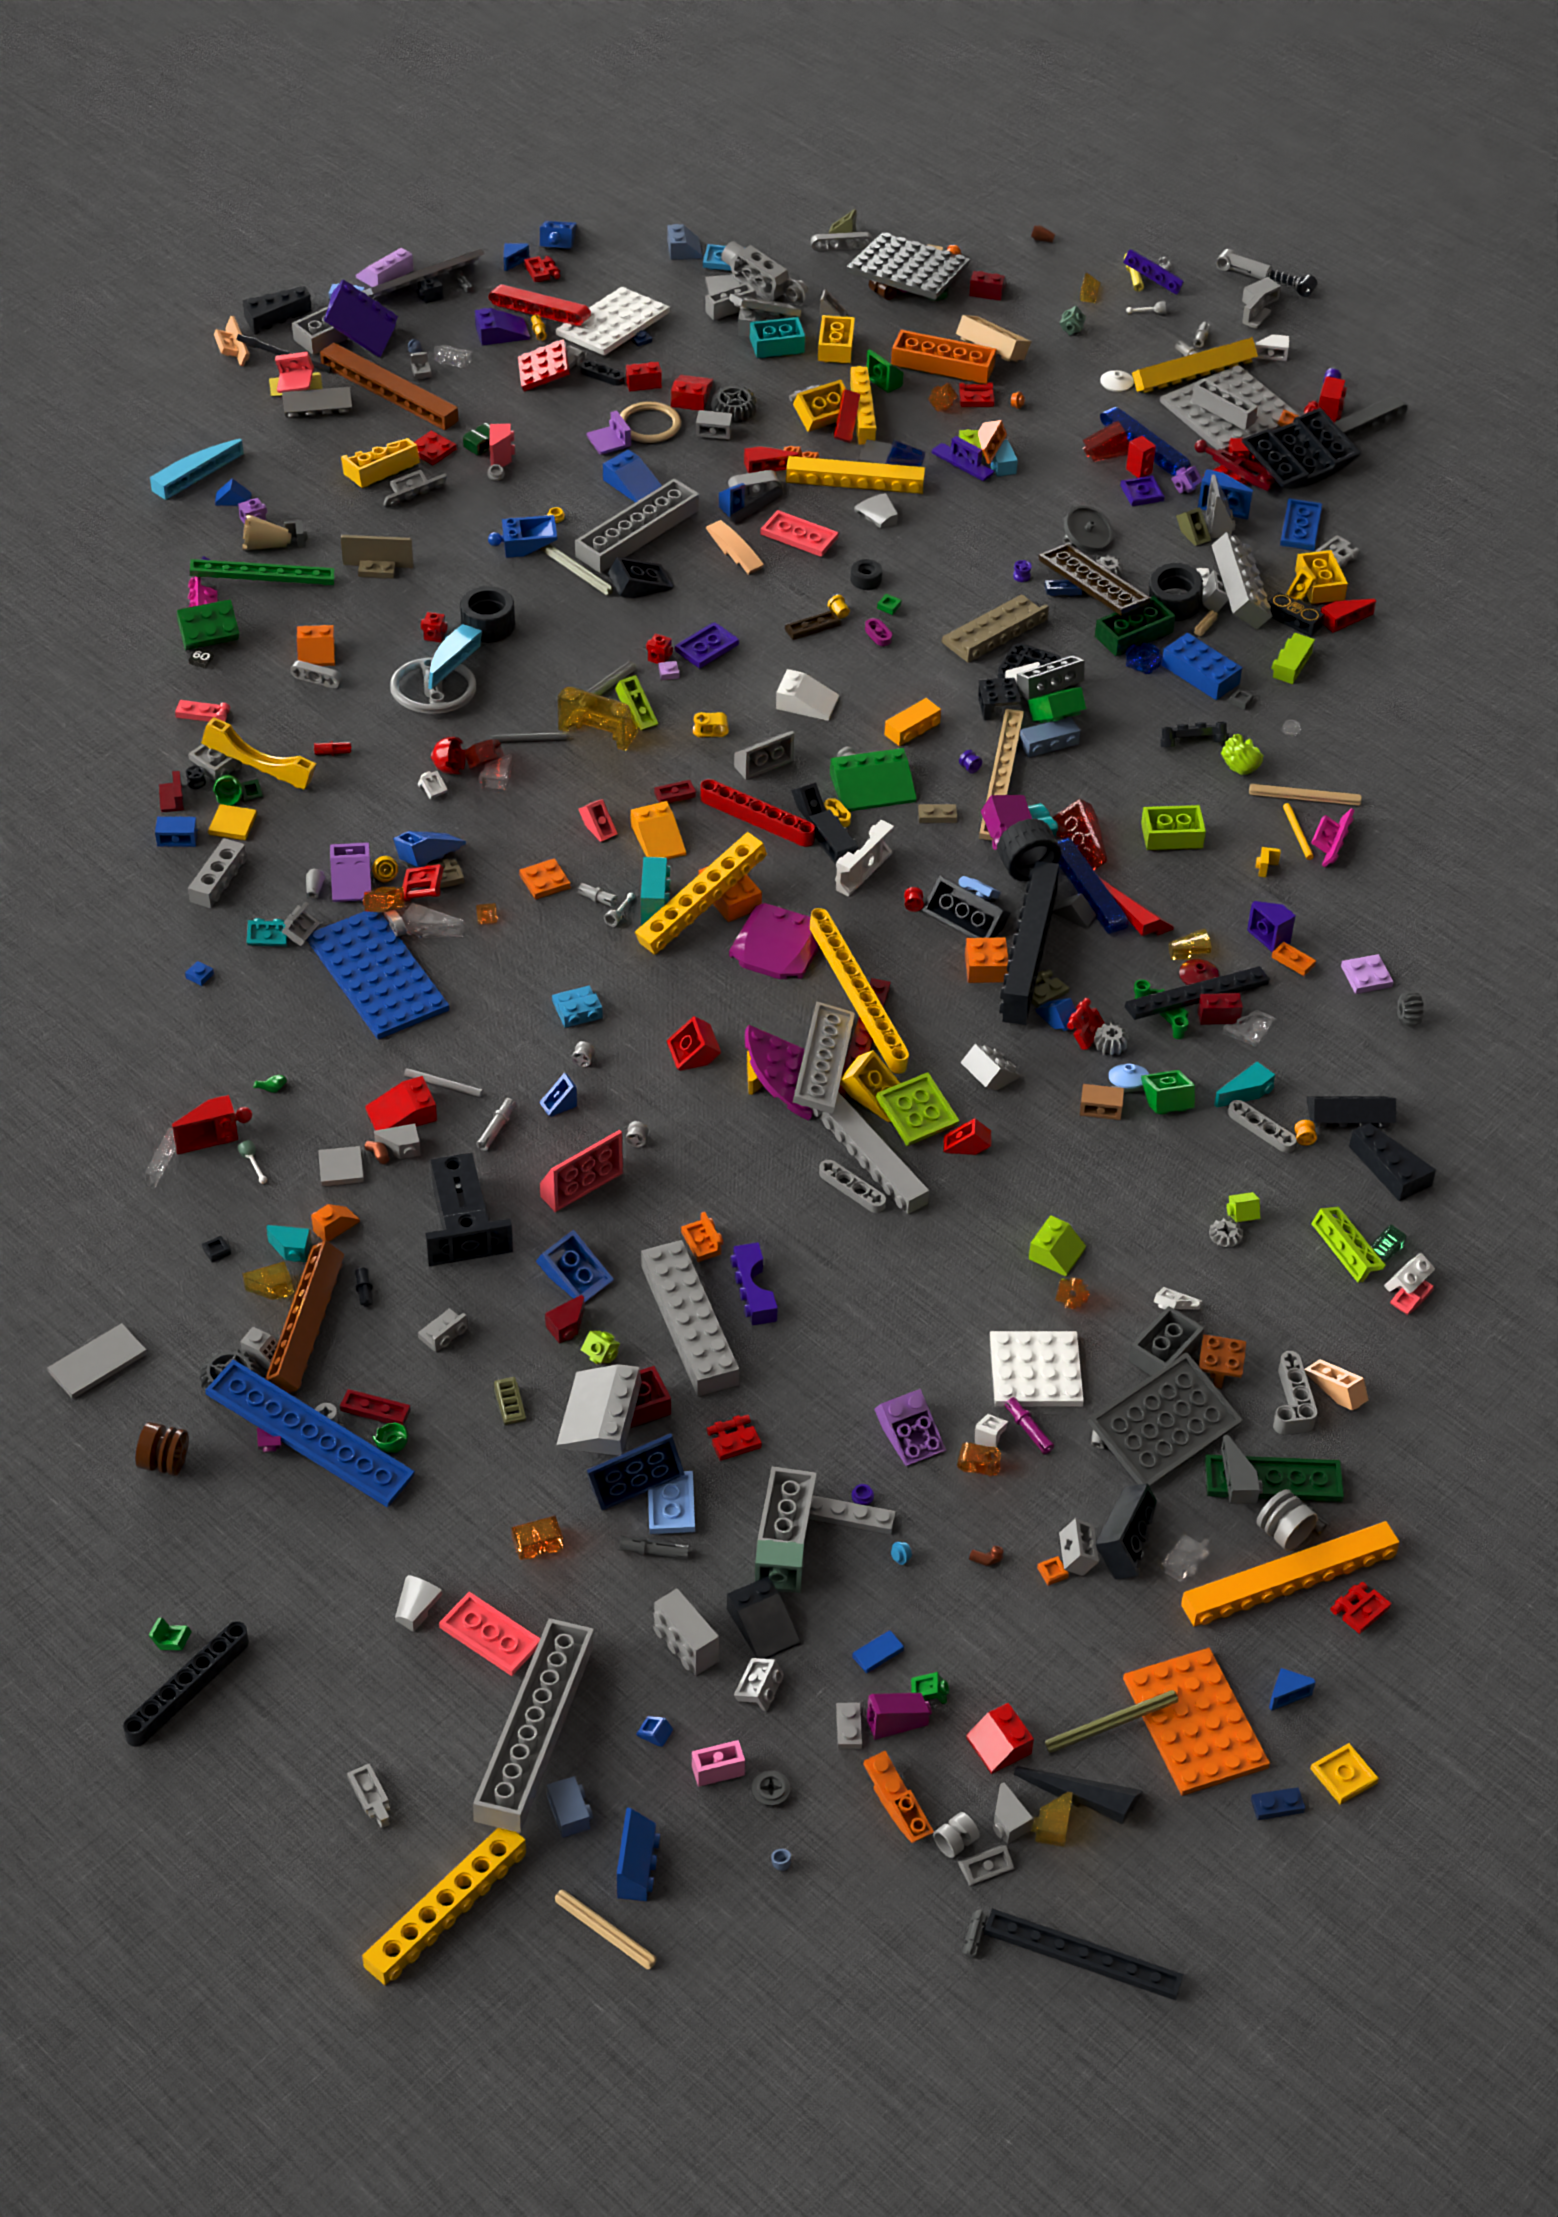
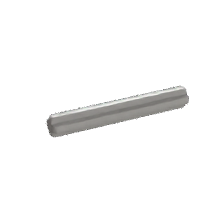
(613, 678)

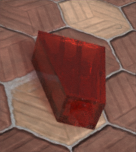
(1107, 443)
(483, 753)

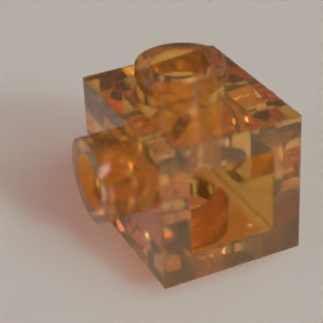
(942, 397)
(1064, 1292)

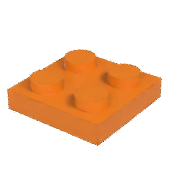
(544, 878)

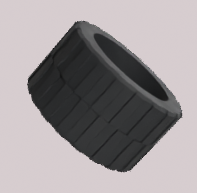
(1179, 577)
(489, 601)
(1023, 837)

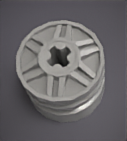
(1287, 1520)

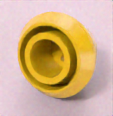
(385, 868)

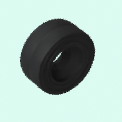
(863, 581)

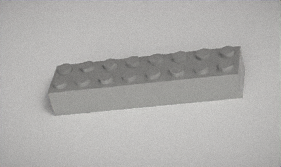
(637, 525)
(690, 1318)

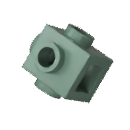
(1072, 320)

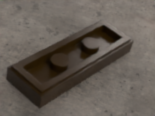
(812, 625)

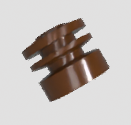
(162, 1448)

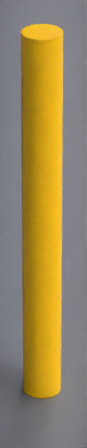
(1298, 831)

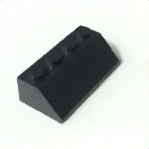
(965, 910)
(1352, 1110)

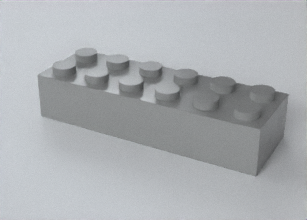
(1241, 580)

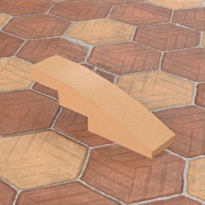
(735, 546)

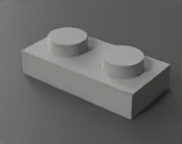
(848, 1726)

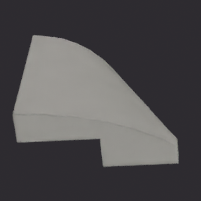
(878, 510)
(415, 1602)

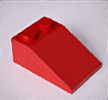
(690, 392)
(403, 1105)

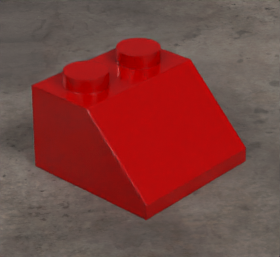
(693, 1045)
(1000, 1738)

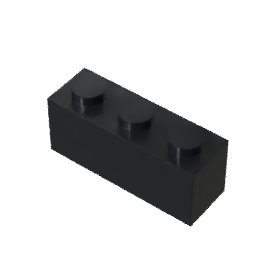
(832, 835)

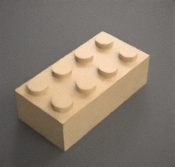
(987, 334)

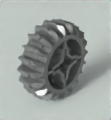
(735, 401)
(216, 1364)

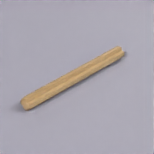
(1305, 794)

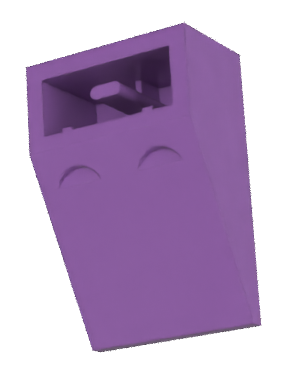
(350, 871)
(910, 1427)

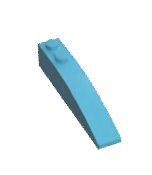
(194, 467)
(453, 652)

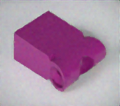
(1002, 812)

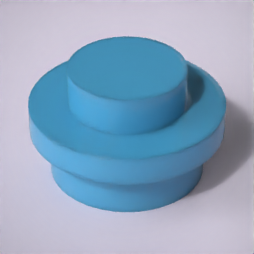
(901, 1552)

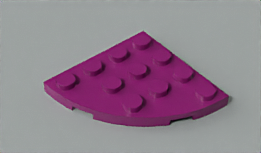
(776, 1066)

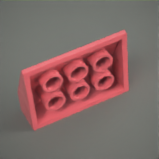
(583, 1172)

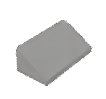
(986, 1864)

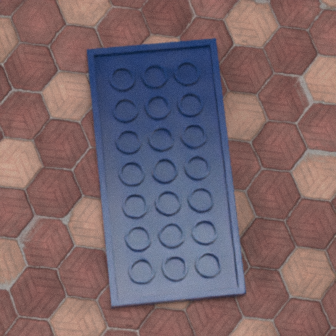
(377, 973)

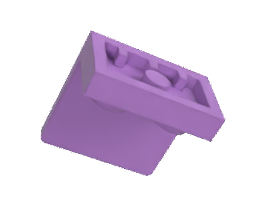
(613, 437)

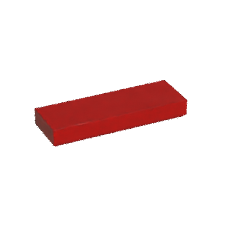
(847, 416)

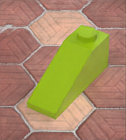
(632, 694)

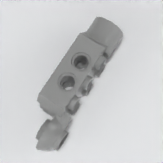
(762, 273)

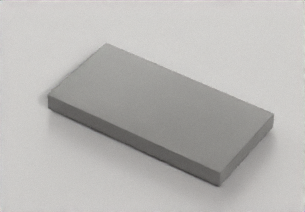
(97, 1361)

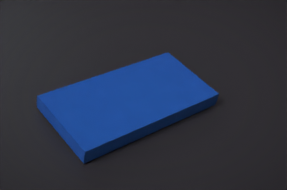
(1301, 524)

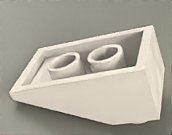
(805, 696)

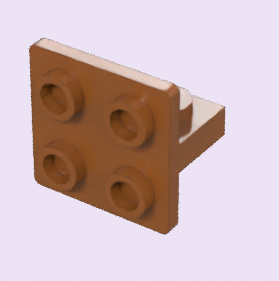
(1222, 1357)

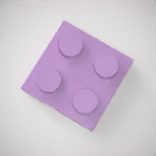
(1367, 974)

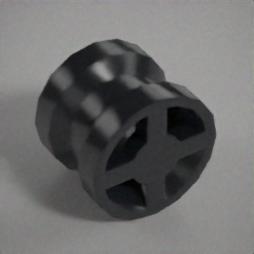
(195, 777)

